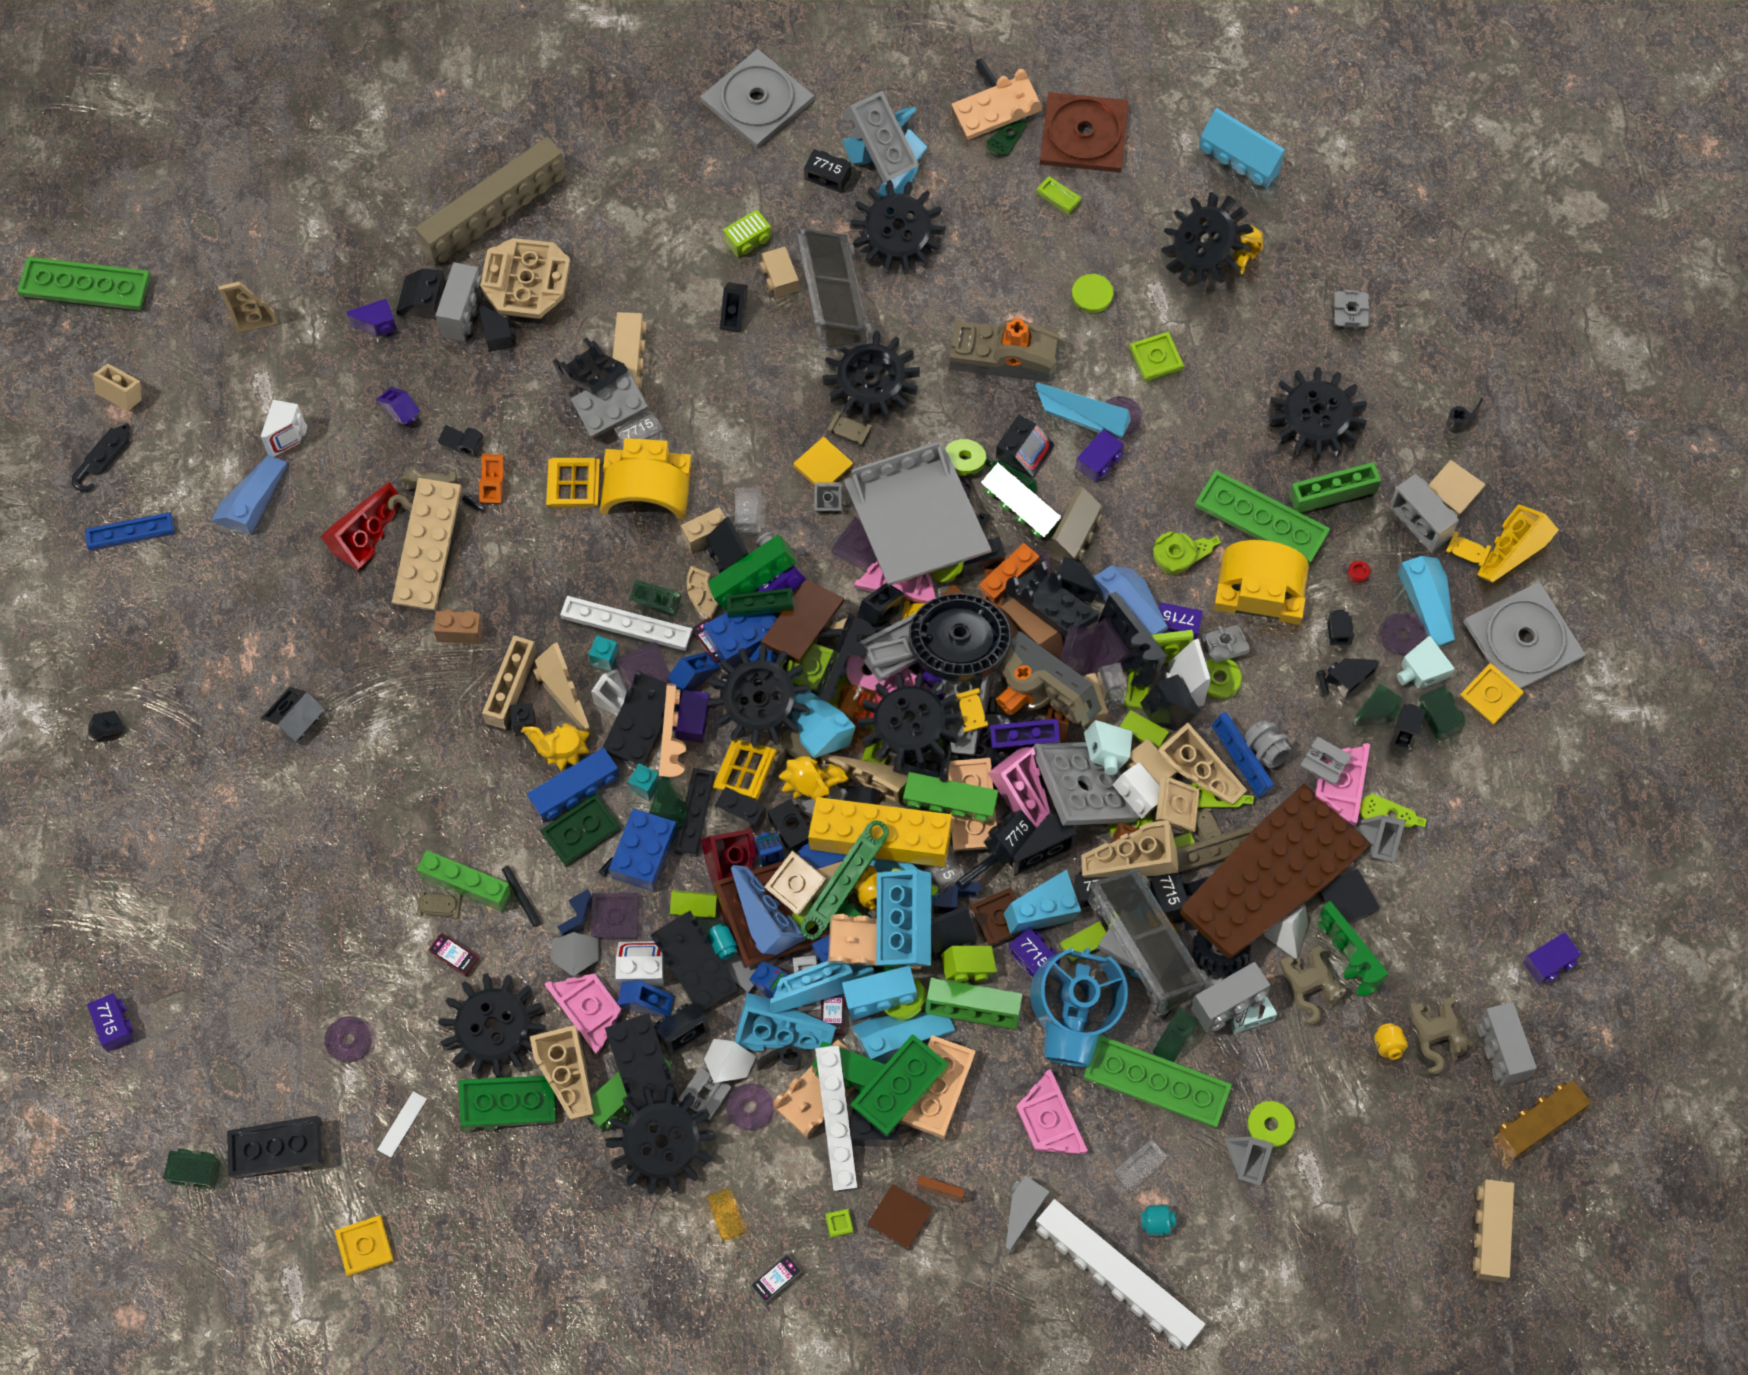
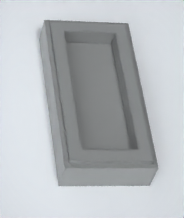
(888, 653)

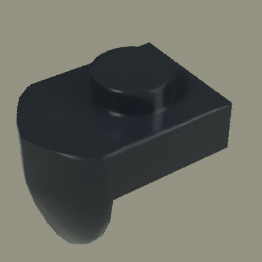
(104, 725)

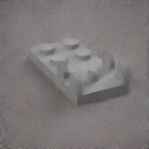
(881, 136)
(893, 632)

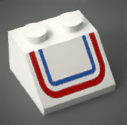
(283, 427)
(639, 962)

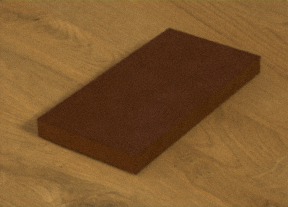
(800, 628)

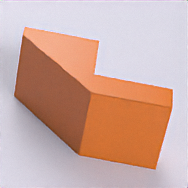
(492, 478)

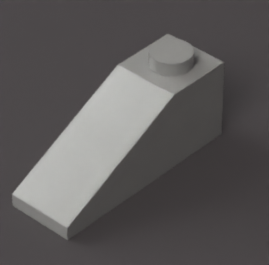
(1025, 1204)

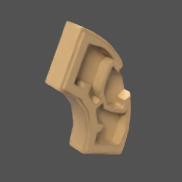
(700, 593)

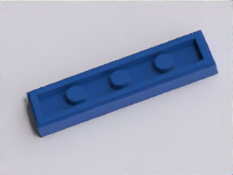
(129, 531)
(1242, 755)

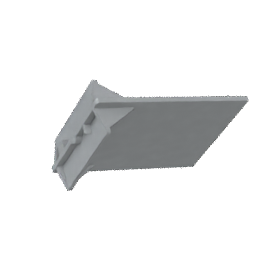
(915, 513)

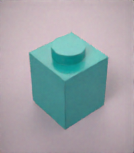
(603, 653)
(644, 782)

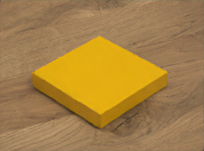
(823, 463)
(1491, 694)
(364, 1246)

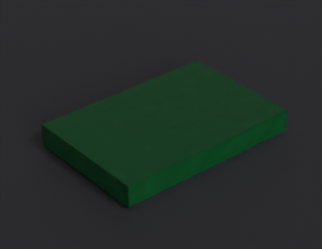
(580, 830)

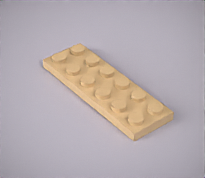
(426, 544)

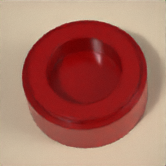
(1358, 572)

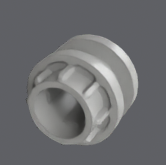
(1267, 744)

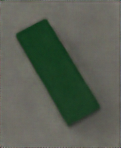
(759, 602)

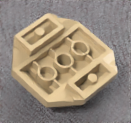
(522, 260)

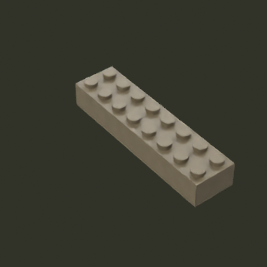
(491, 201)

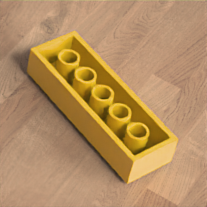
(912, 837)

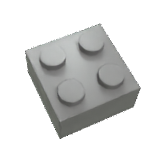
(827, 496)

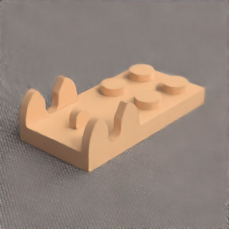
(997, 106)
(671, 746)
(966, 832)
(854, 941)
(803, 1102)
(938, 1107)

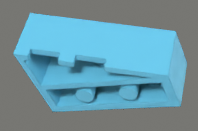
(1044, 906)
(879, 992)

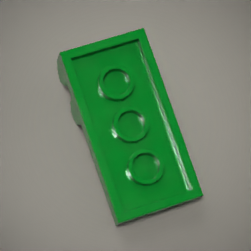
(1361, 959)
(900, 1085)
(505, 1102)

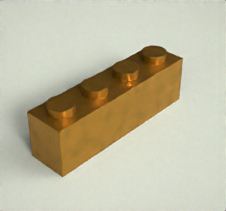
(1543, 1119)

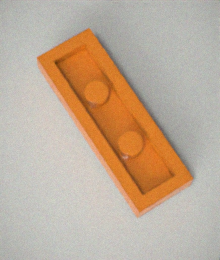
(1015, 565)

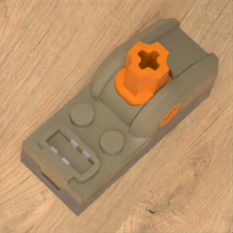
(1005, 350)
(1039, 677)

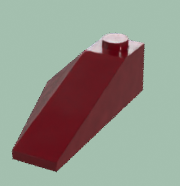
(727, 850)

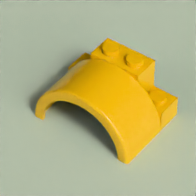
(646, 474)
(1265, 575)

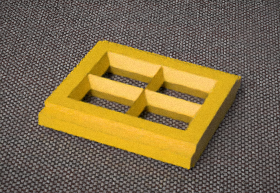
(592, 483)
(760, 774)

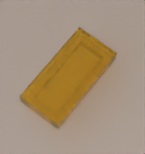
(725, 1214)

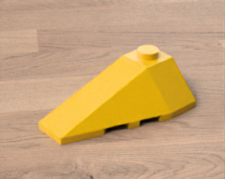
(1523, 535)

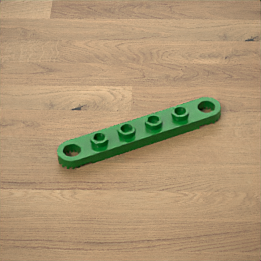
(844, 879)

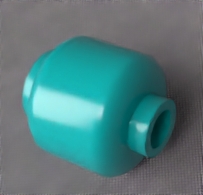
(1158, 1220)

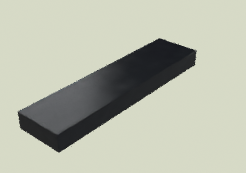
(697, 802)

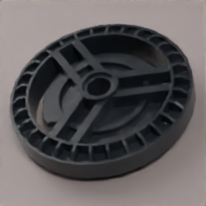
(959, 636)

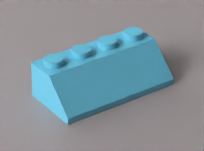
(1241, 148)
(903, 918)

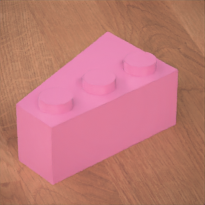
(1020, 785)

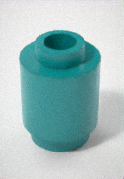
(722, 941)

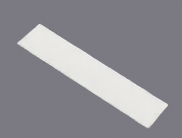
(402, 1124)

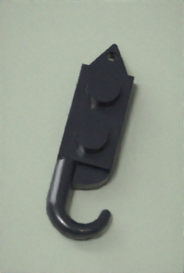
(102, 455)

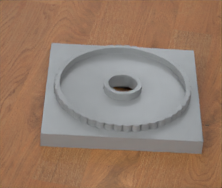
(757, 118)
(1525, 663)
(1067, 764)

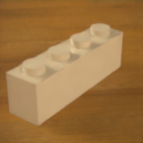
(629, 342)
(509, 682)
(1494, 1230)

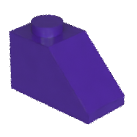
(373, 318)
(398, 405)

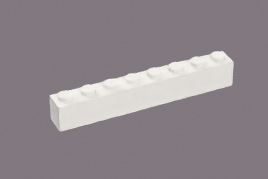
(1119, 1275)

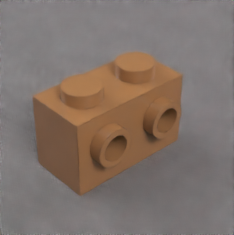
(458, 627)

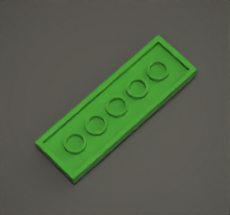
(84, 283)
(1260, 515)
(1157, 1082)

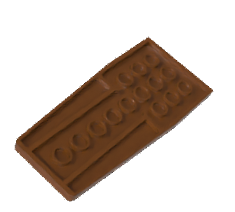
(1273, 872)

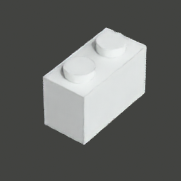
(1138, 790)

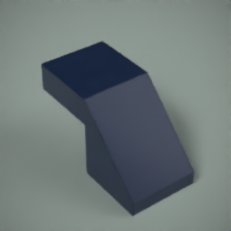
(948, 901)
(580, 906)

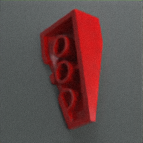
(357, 532)

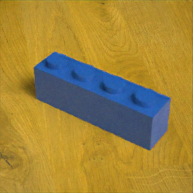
(573, 785)

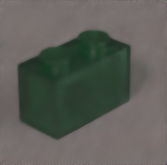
(655, 597)
(1441, 713)
(192, 1169)

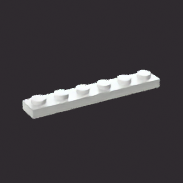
(626, 623)
(836, 1117)

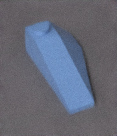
(248, 500)
(1134, 593)
(766, 922)

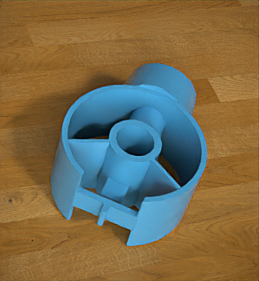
(1067, 1041)

